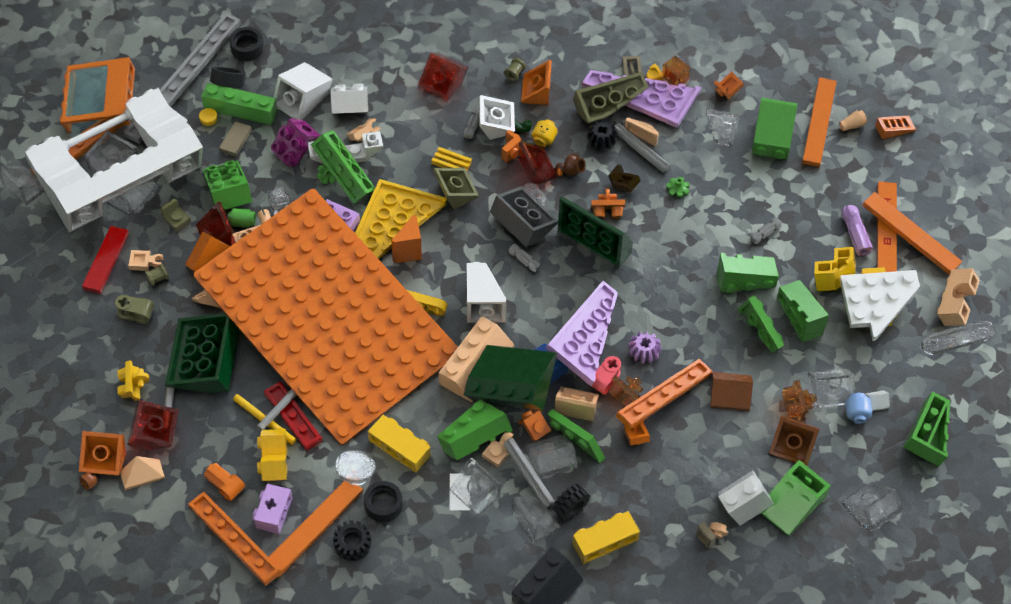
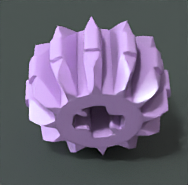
(644, 347)

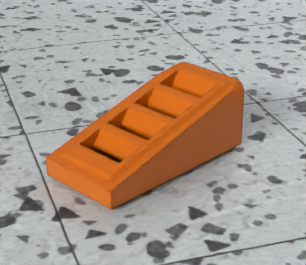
(883, 122)

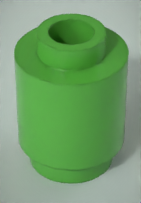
(242, 218)

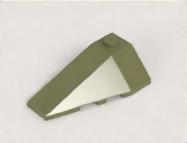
(605, 98)

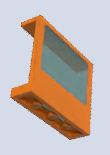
(96, 91)

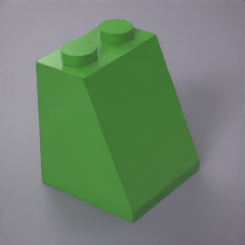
(774, 128)

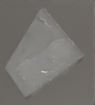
(723, 126)

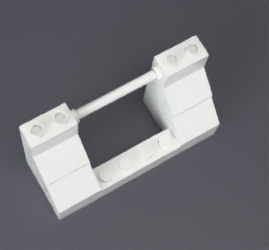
(78, 198)

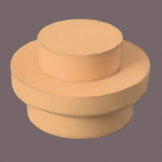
(718, 529)

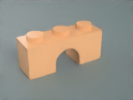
(953, 307)

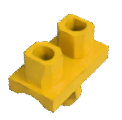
(134, 380)

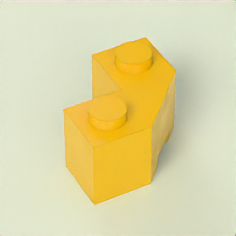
(828, 273)
(274, 451)

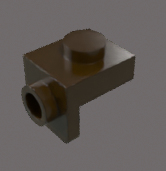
(623, 181)

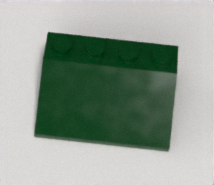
(593, 233)
(203, 354)
(511, 377)

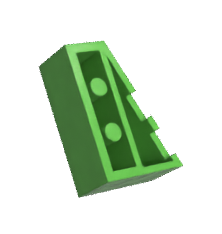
(746, 273)
(802, 310)
(472, 429)
(929, 432)

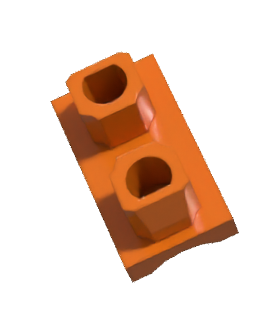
(605, 203)

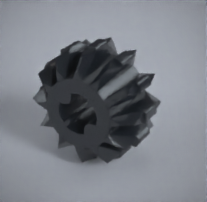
(602, 135)

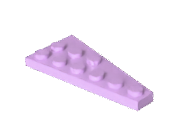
(660, 100)
(584, 335)

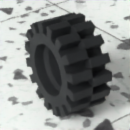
(571, 502)
(352, 529)

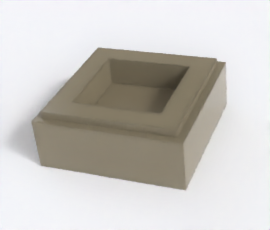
(706, 535)

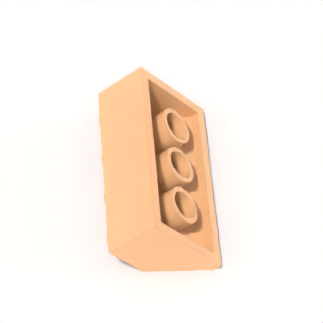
(458, 367)

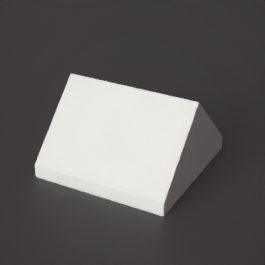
(496, 117)

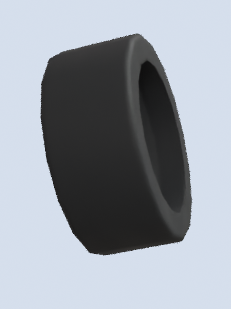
(248, 53)
(227, 77)
(383, 487)

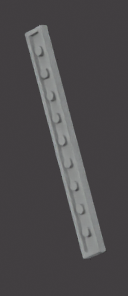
(193, 65)

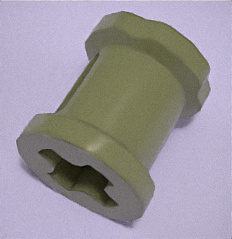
(514, 69)
(156, 275)

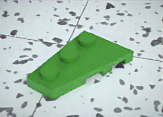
(757, 317)
(576, 434)

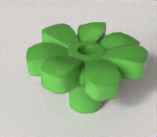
(325, 175)
(678, 187)

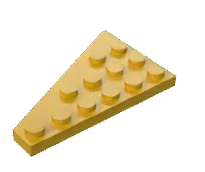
(390, 210)

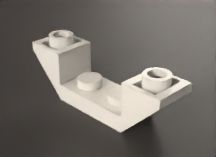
(360, 152)

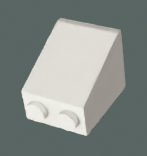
(301, 90)
(484, 295)
(745, 498)

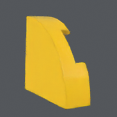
(654, 73)

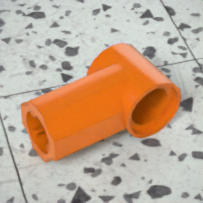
(227, 484)

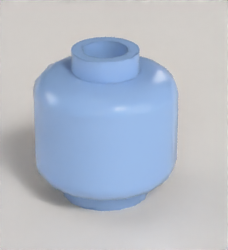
(858, 408)

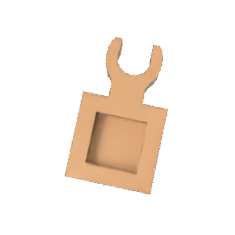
(142, 260)

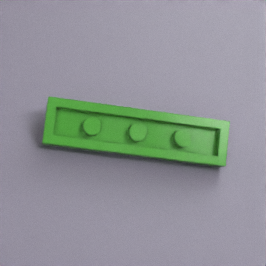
(341, 166)

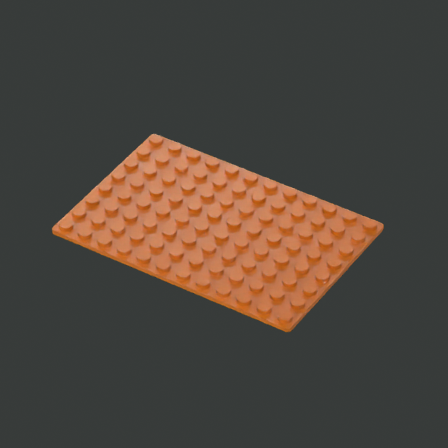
(327, 315)

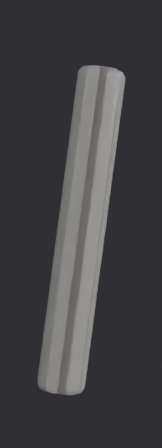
(641, 148)
(529, 473)

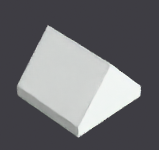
(879, 400)

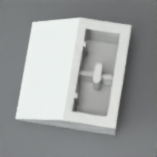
(349, 99)

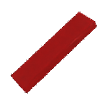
(105, 259)
(294, 417)

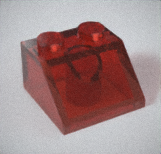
(442, 75)
(152, 426)

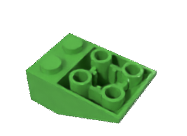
(227, 184)
(795, 497)

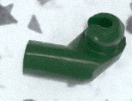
(523, 127)

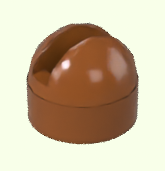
(88, 480)

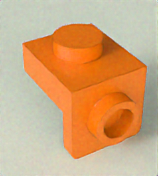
(728, 86)
(510, 150)
(534, 424)
(637, 434)

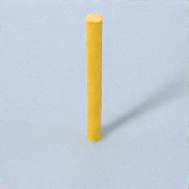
(260, 416)

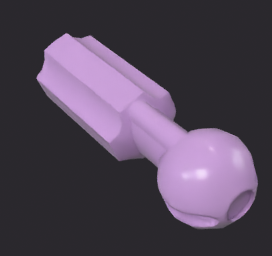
(857, 230)

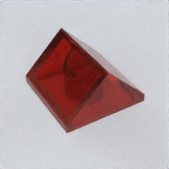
(536, 163)
(216, 224)

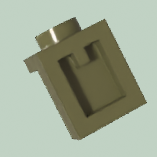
(174, 215)

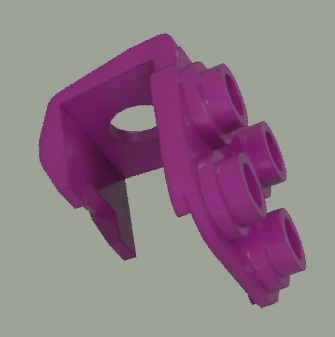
(293, 141)

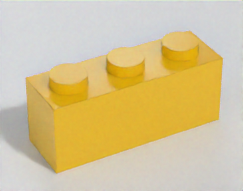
(399, 443)
(605, 537)

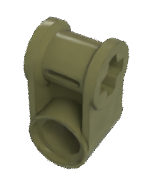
(135, 310)

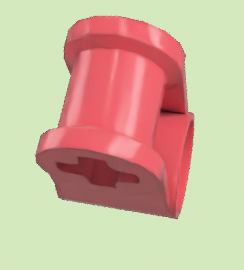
(605, 374)

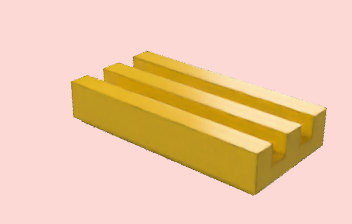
(452, 159)

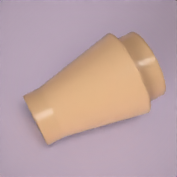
(854, 120)

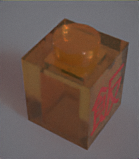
(676, 71)

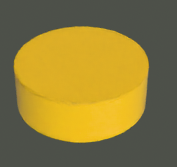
(208, 117)

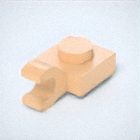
(356, 134)
(496, 452)

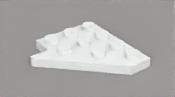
(877, 298)

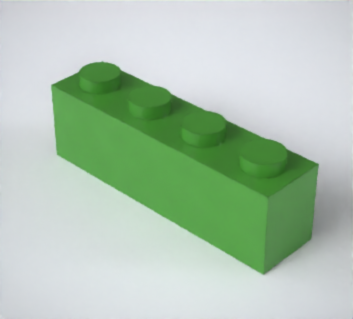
(240, 103)

